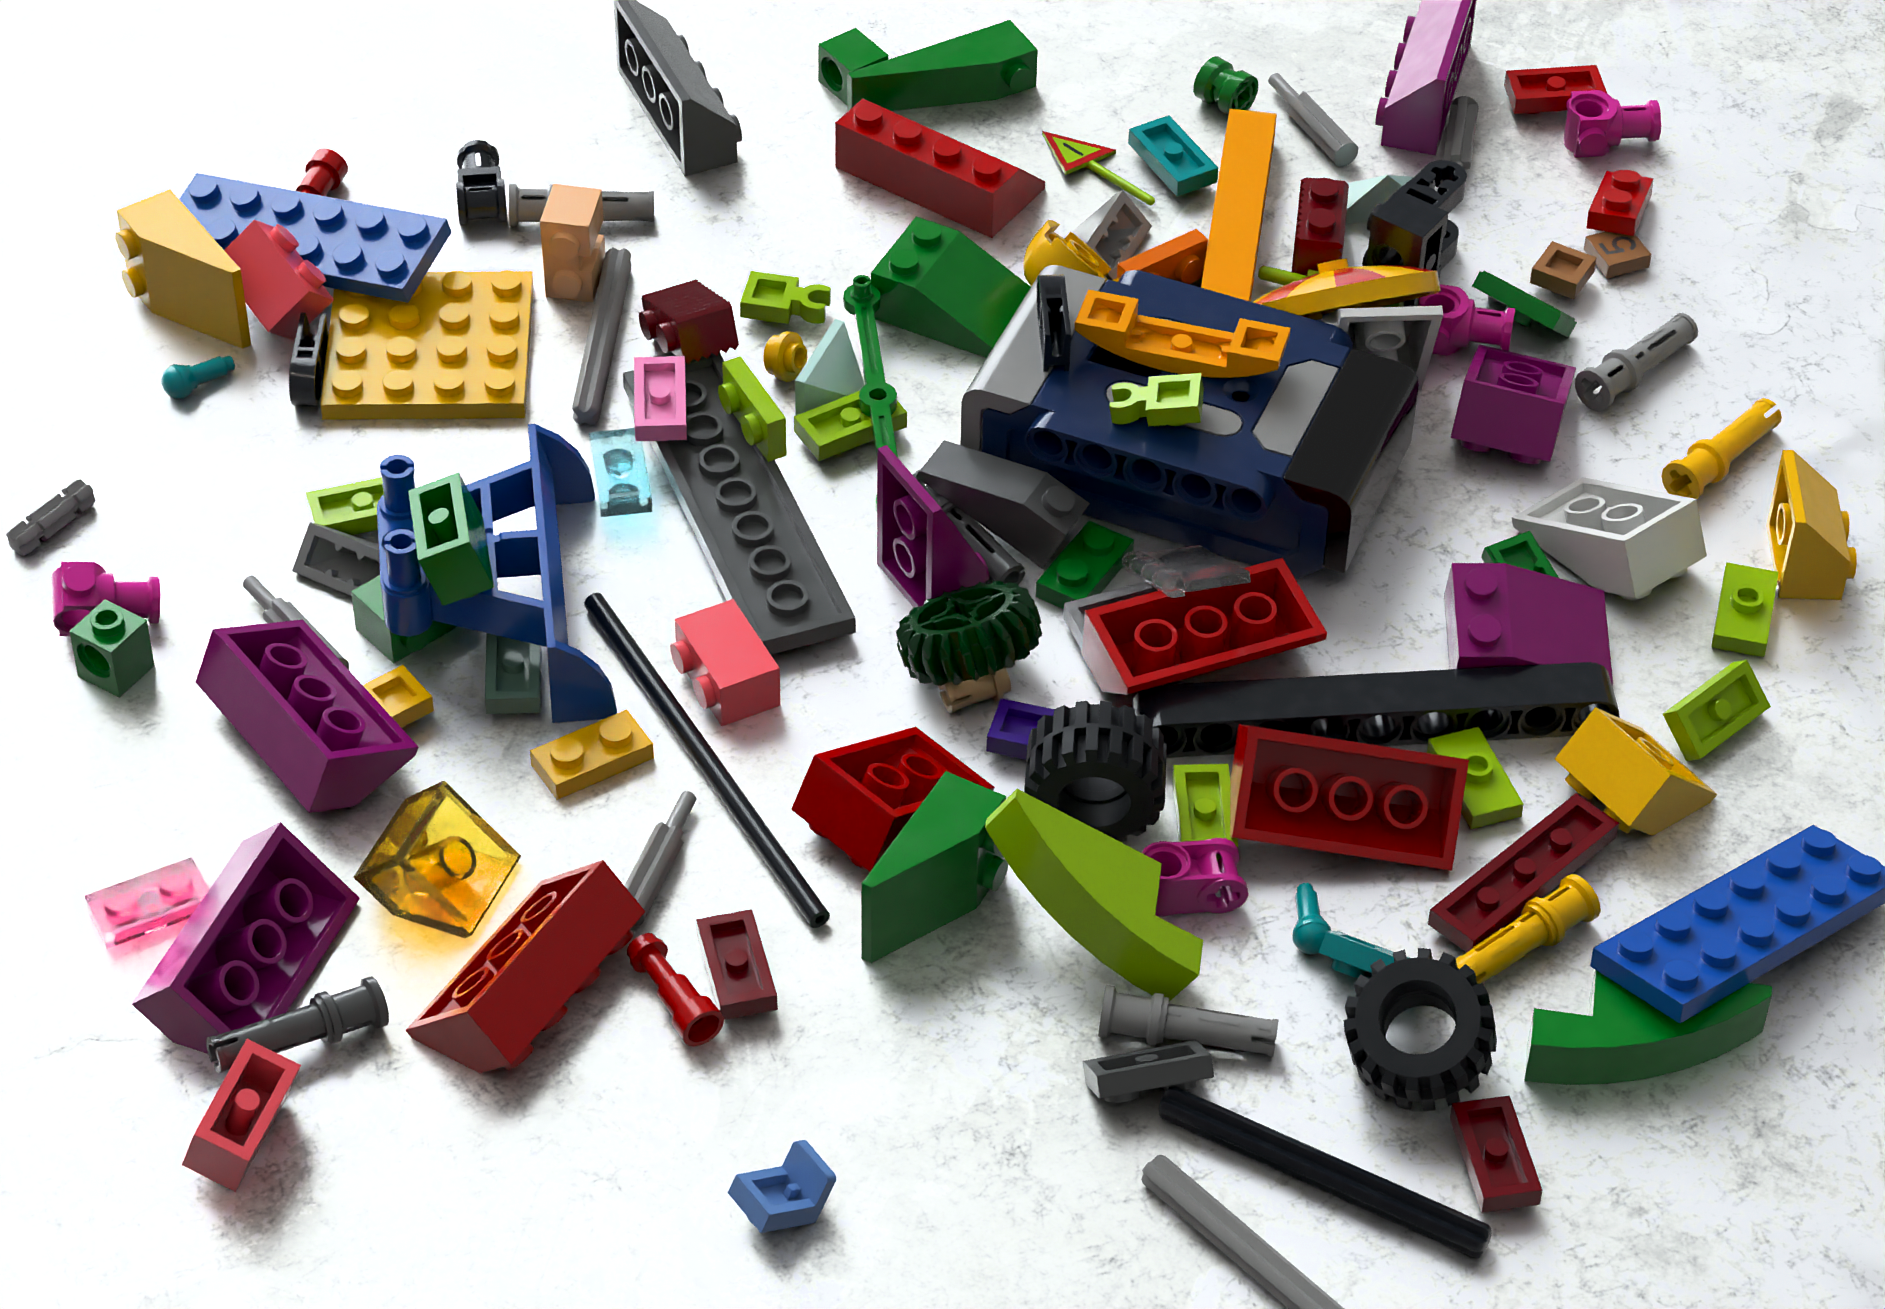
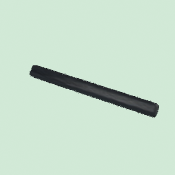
(1325, 1172)

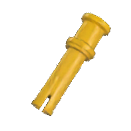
(1710, 459)
(1540, 923)

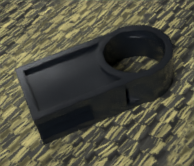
(1053, 321)
(308, 362)

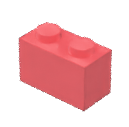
(277, 279)
(726, 662)
(241, 1115)

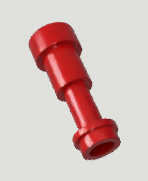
(323, 172)
(693, 1015)

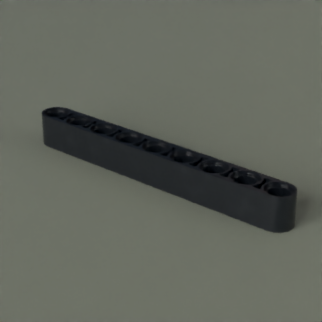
(1381, 706)

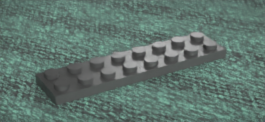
(749, 522)

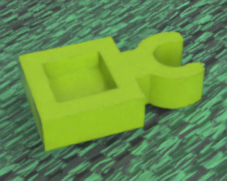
(779, 296)
(1165, 400)

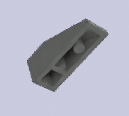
(1007, 498)

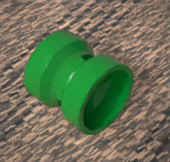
(1222, 85)

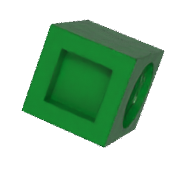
(844, 55)
(112, 648)

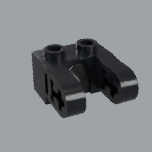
(1414, 221)

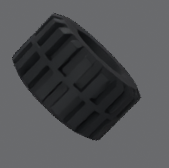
(1099, 767)
(1413, 984)

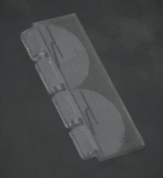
(1184, 570)

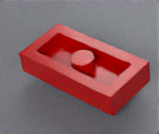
(1549, 88)
(1620, 202)

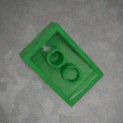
(946, 288)
(932, 869)

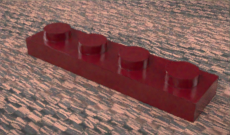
(1522, 872)

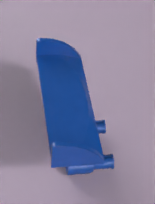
(410, 604)

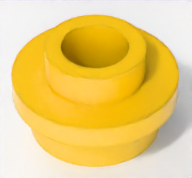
(785, 356)

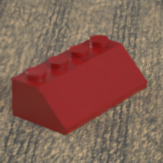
(932, 169)
(1171, 639)
(1346, 797)
(529, 969)

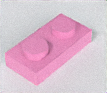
(660, 398)

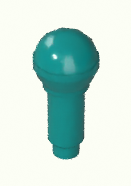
(181, 380)
(1310, 925)

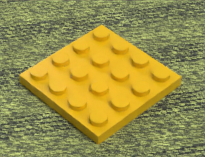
(440, 356)

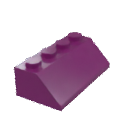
(1427, 75)
(303, 712)
(247, 941)

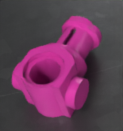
(1598, 122)
(1467, 323)
(84, 585)

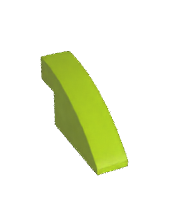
(1096, 893)

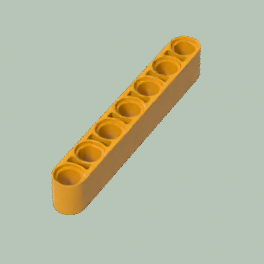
(1239, 203)

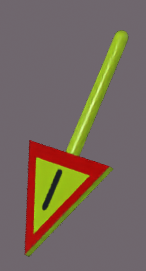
(1077, 154)

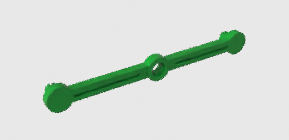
(862, 302)

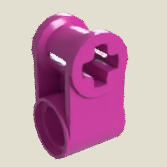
(1193, 876)

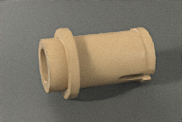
(972, 692)

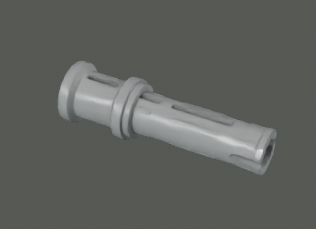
(529, 204)
(1624, 369)
(1158, 1019)

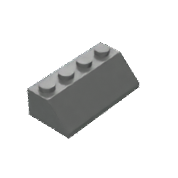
(673, 90)

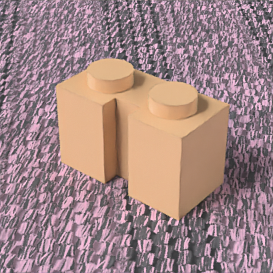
(572, 242)

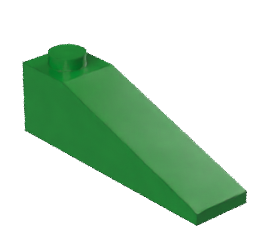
(952, 72)

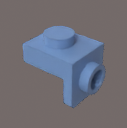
(787, 1193)

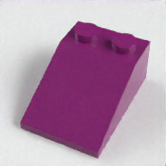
(1512, 404)
(917, 539)
(1522, 618)

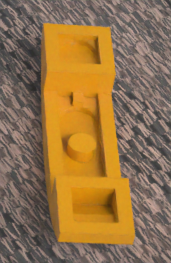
(1180, 347)

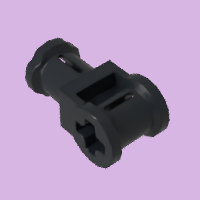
(480, 187)

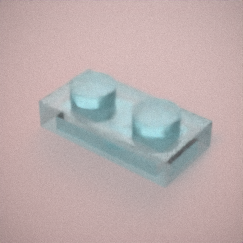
(620, 473)

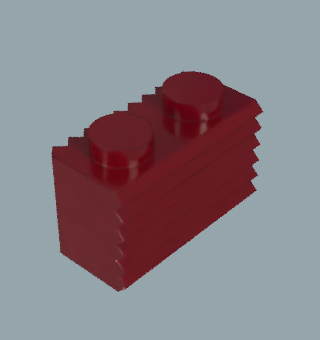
(1319, 223)
(689, 321)

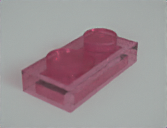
(146, 902)

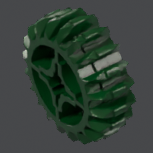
(969, 633)

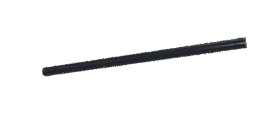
(708, 762)

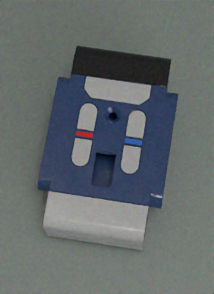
(1271, 471)

